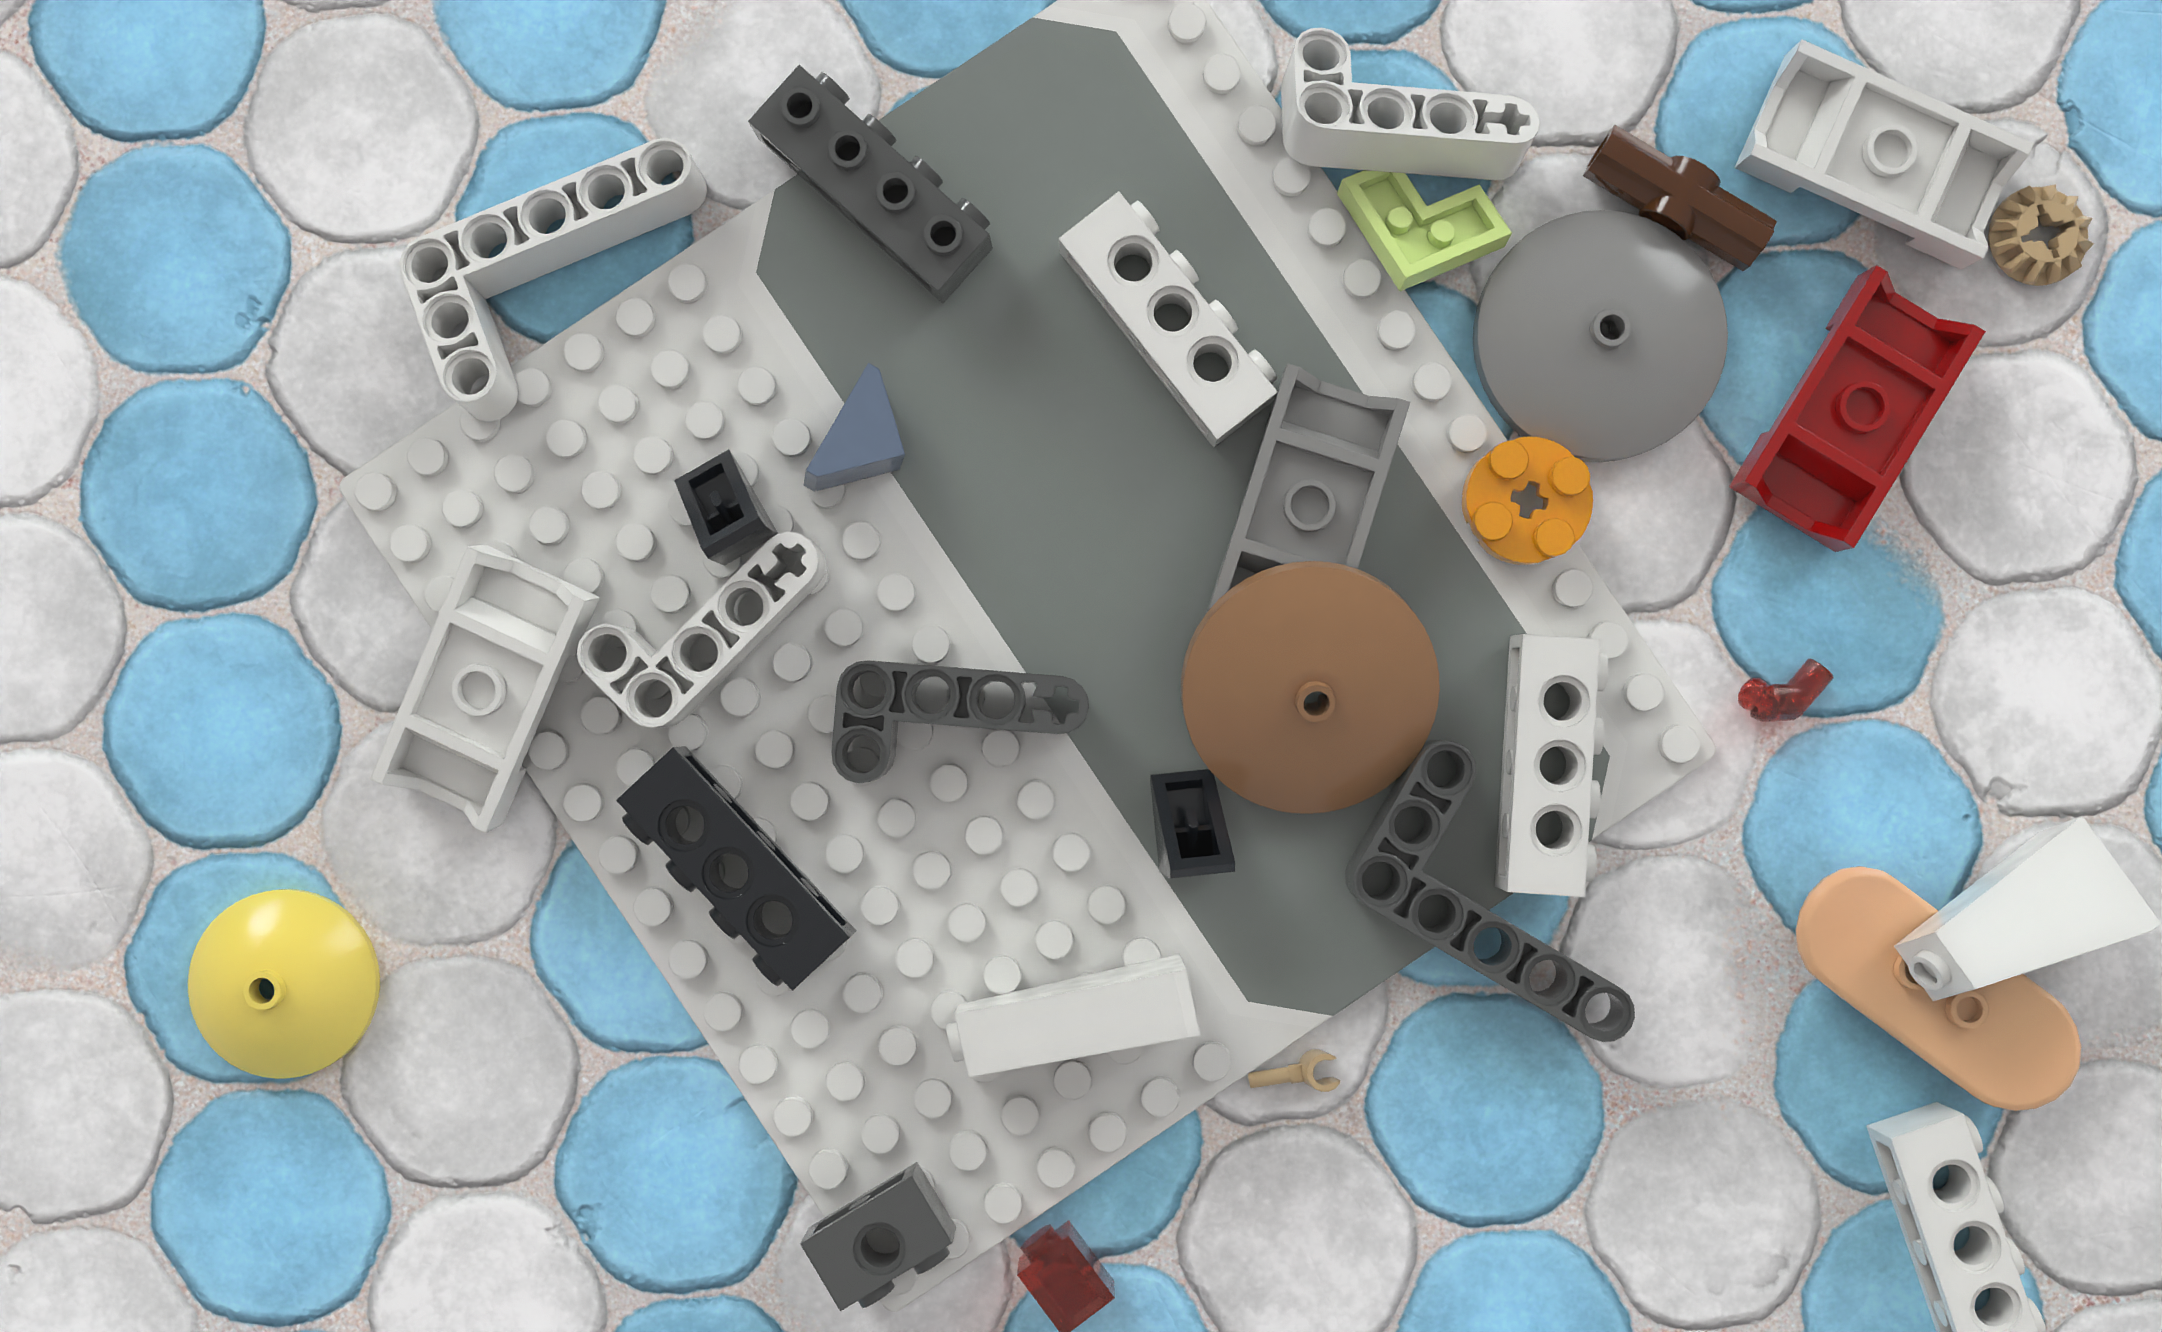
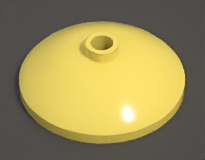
(320, 977)

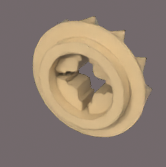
(2029, 260)

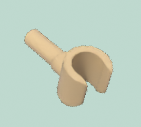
(1297, 1073)

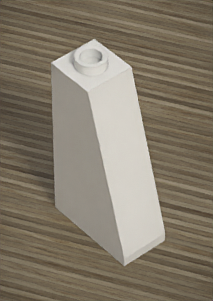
(2029, 911)
(1076, 1018)

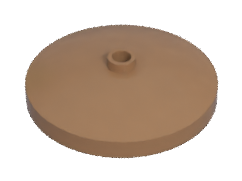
(1297, 635)

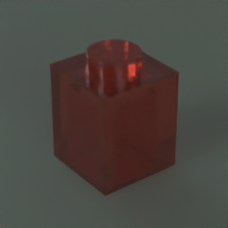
(1064, 1276)

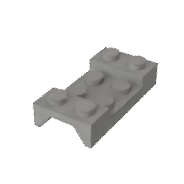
(1313, 478)

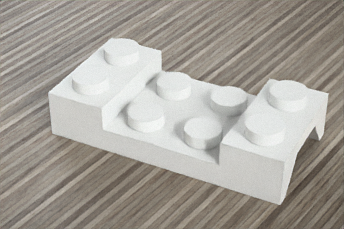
(1882, 152)
(484, 684)

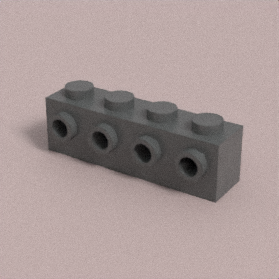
(872, 183)

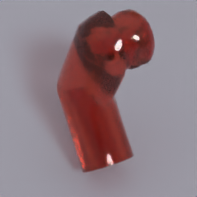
(1787, 700)

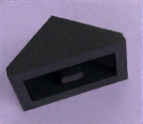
(724, 509)
(1190, 825)

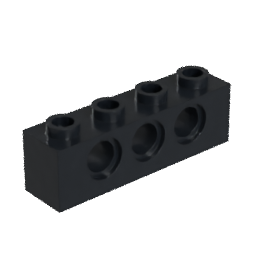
(772, 876)

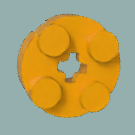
(1559, 481)

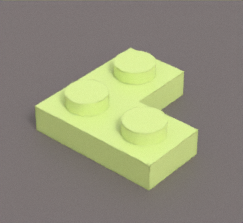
(1417, 238)

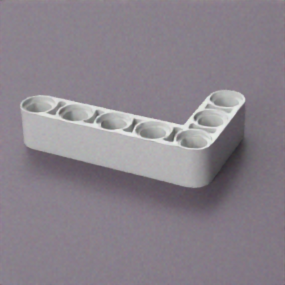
(531, 254)

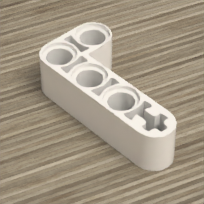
(1395, 127)
(717, 620)

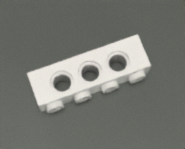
(1127, 229)
(1525, 795)
(1909, 1155)

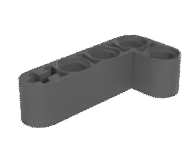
(962, 710)

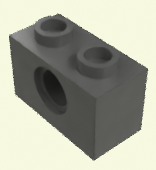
(848, 1263)

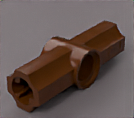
(1680, 197)

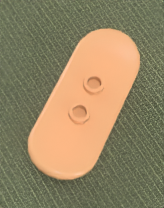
(1997, 1042)

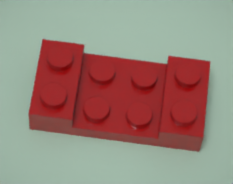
(1856, 413)

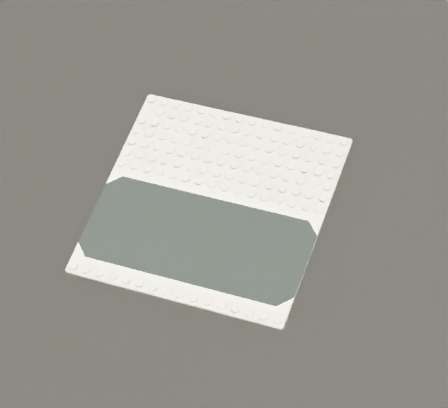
(1036, 527)

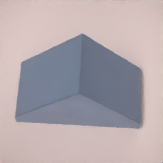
(861, 439)

